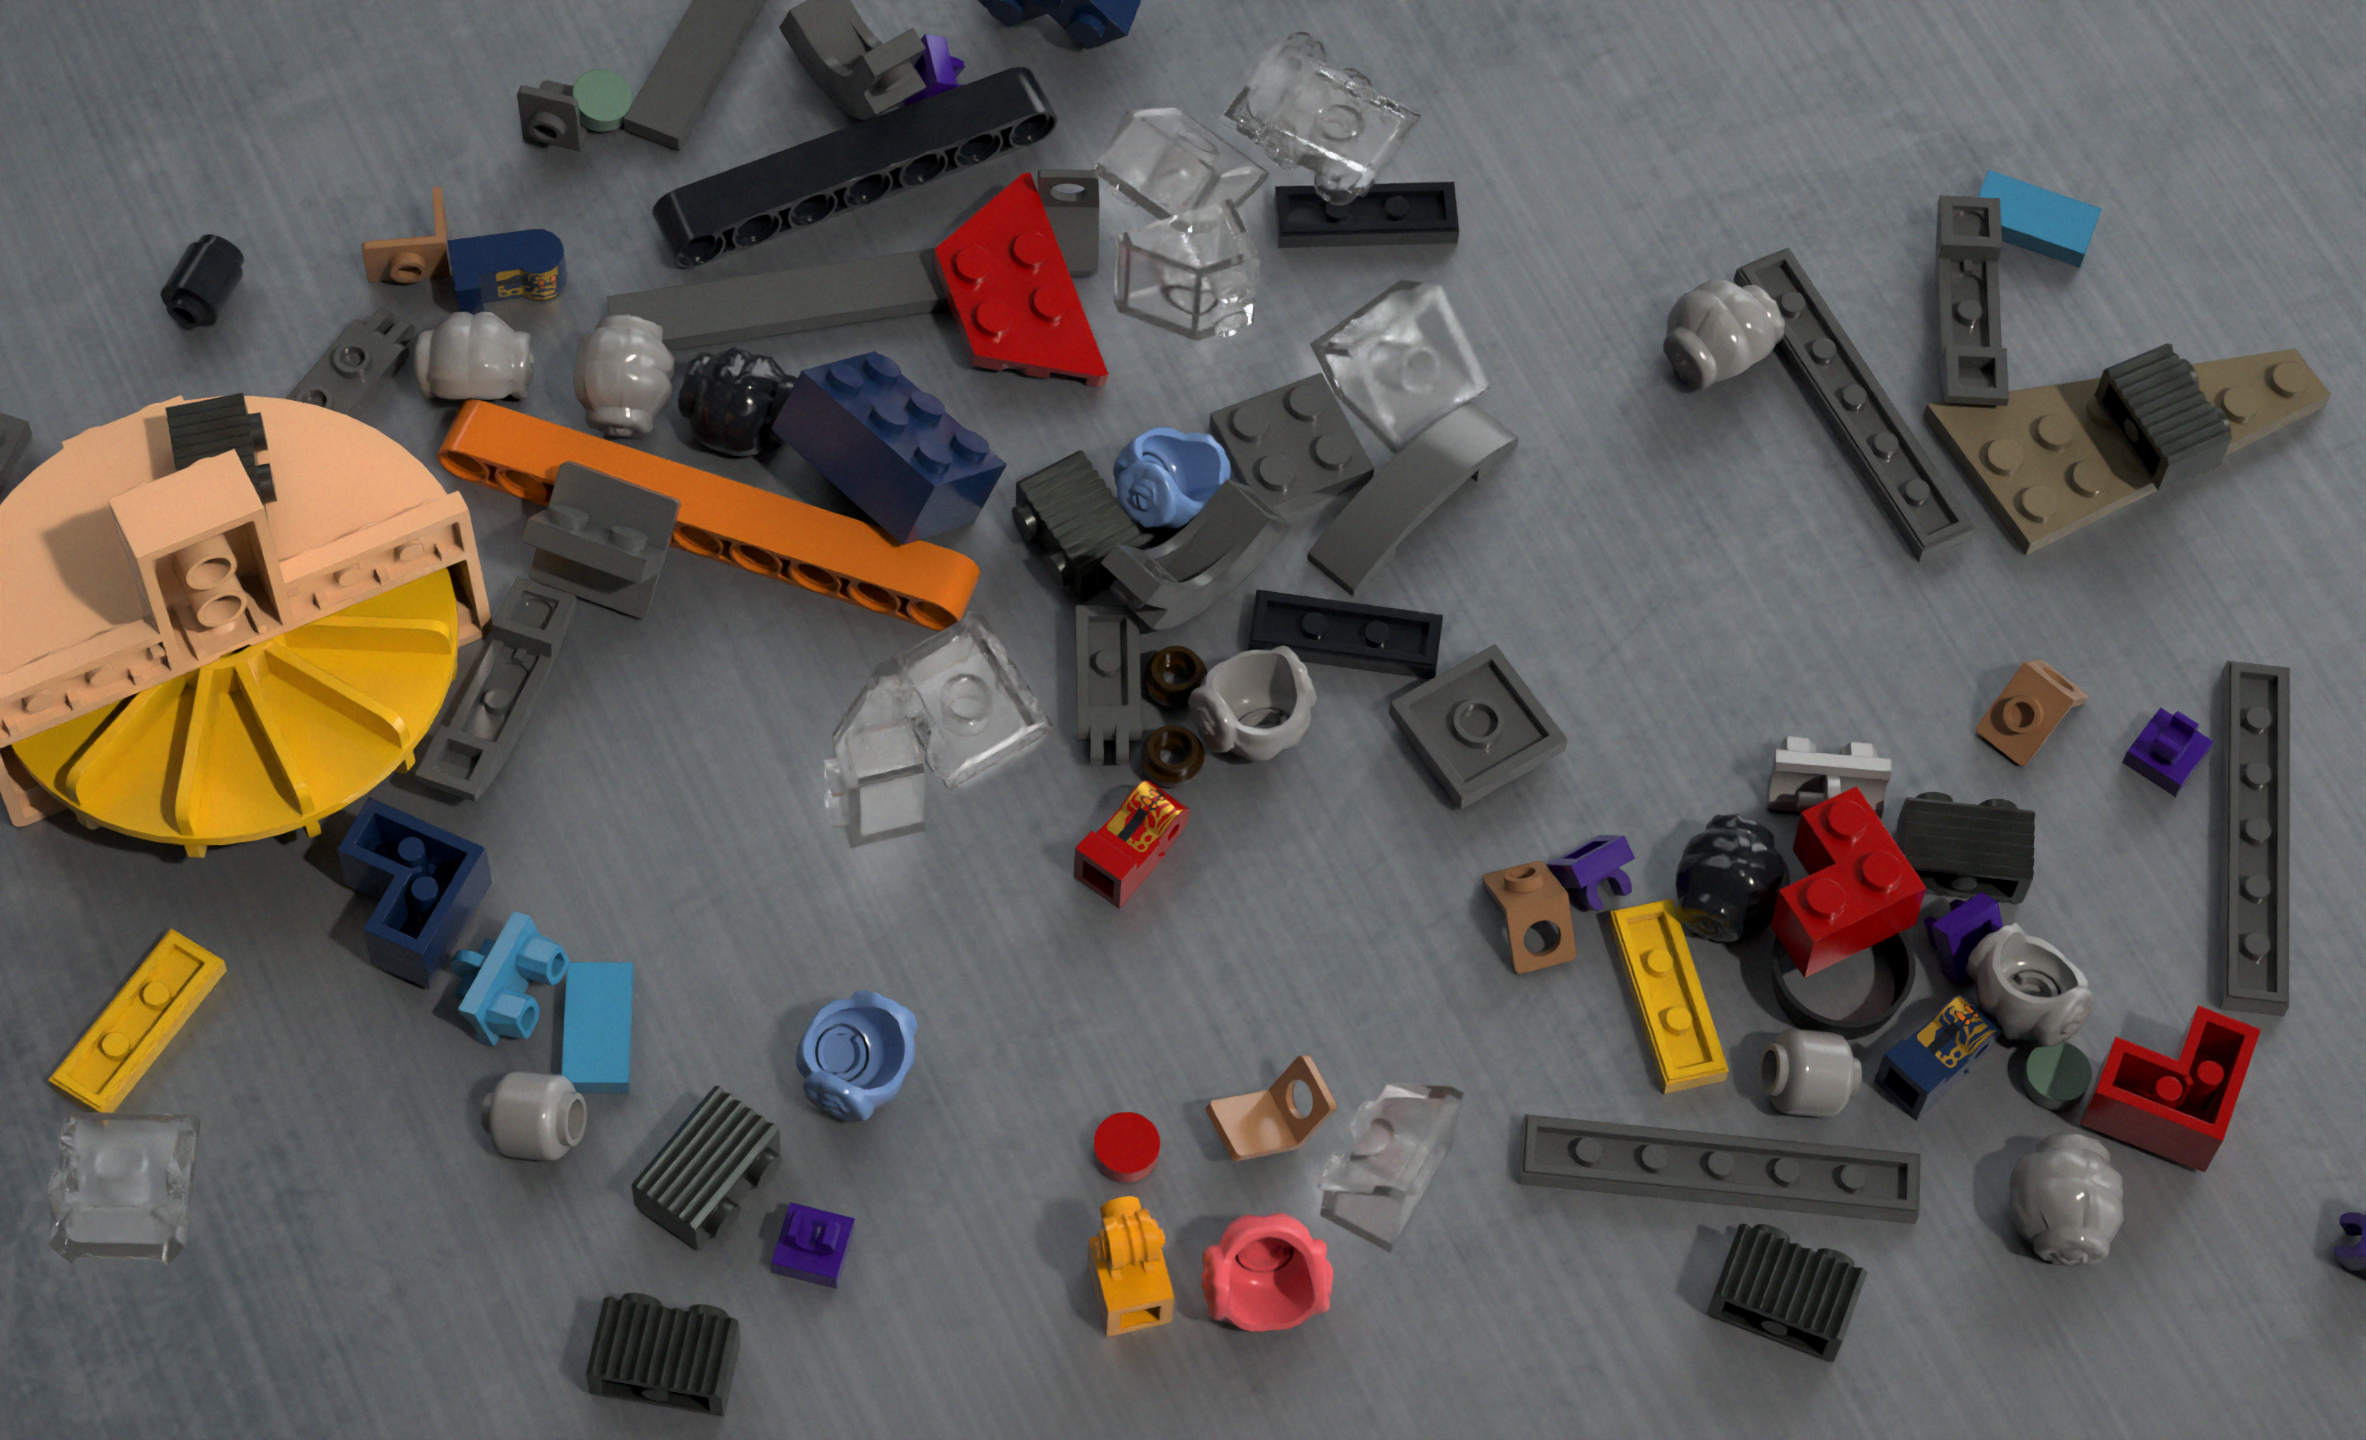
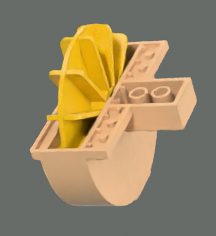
(215, 668)

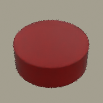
(1126, 1147)

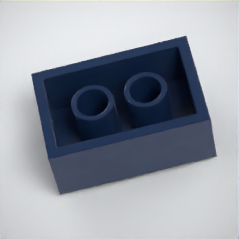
(889, 446)

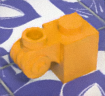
(1129, 1269)

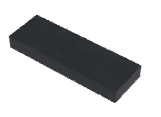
(1383, 217)
(1347, 633)

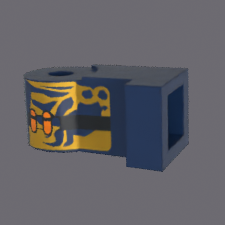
(507, 267)
(1936, 1056)

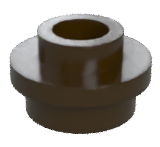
(1173, 661)
(1177, 741)

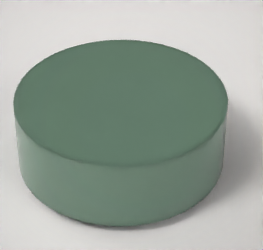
(602, 99)
(2057, 1076)

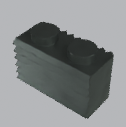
(2164, 416)
(219, 426)
(1074, 523)
(1968, 846)
(708, 1168)
(1788, 1290)
(664, 1354)

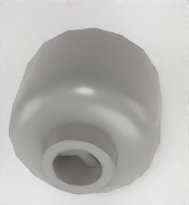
(1809, 1073)
(534, 1116)

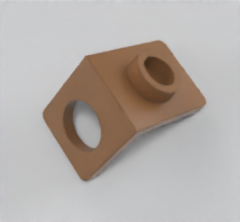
(413, 257)
(2029, 710)
(1528, 896)
(1268, 1119)

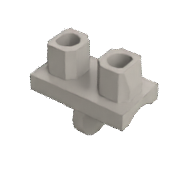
(1807, 778)

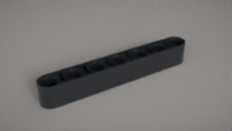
(854, 167)

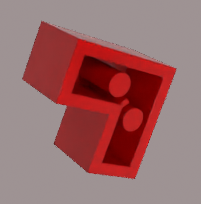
(1855, 887)
(2179, 1102)

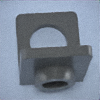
(551, 115)
(1073, 217)

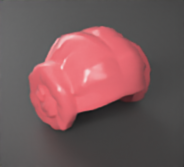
(1266, 1274)

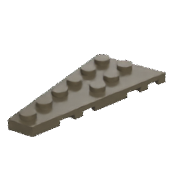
(2061, 463)

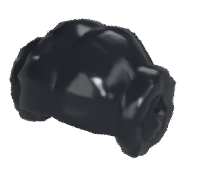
(734, 400)
(1729, 879)

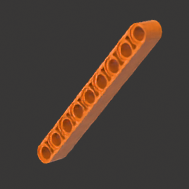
(723, 517)

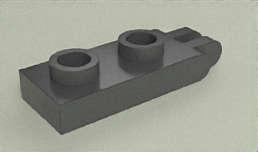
(357, 365)
(1108, 678)

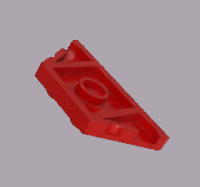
(1016, 291)

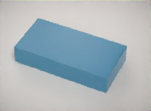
(2042, 218)
(598, 1026)

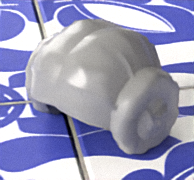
(1721, 331)
(473, 359)
(623, 376)
(1254, 704)
(2029, 987)
(2067, 1199)

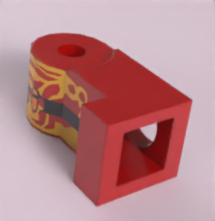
(1130, 843)

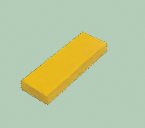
(1668, 996)
(138, 1024)

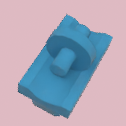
(500, 975)

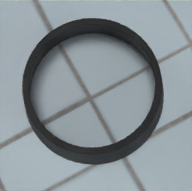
(1902, 961)

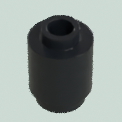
(203, 281)

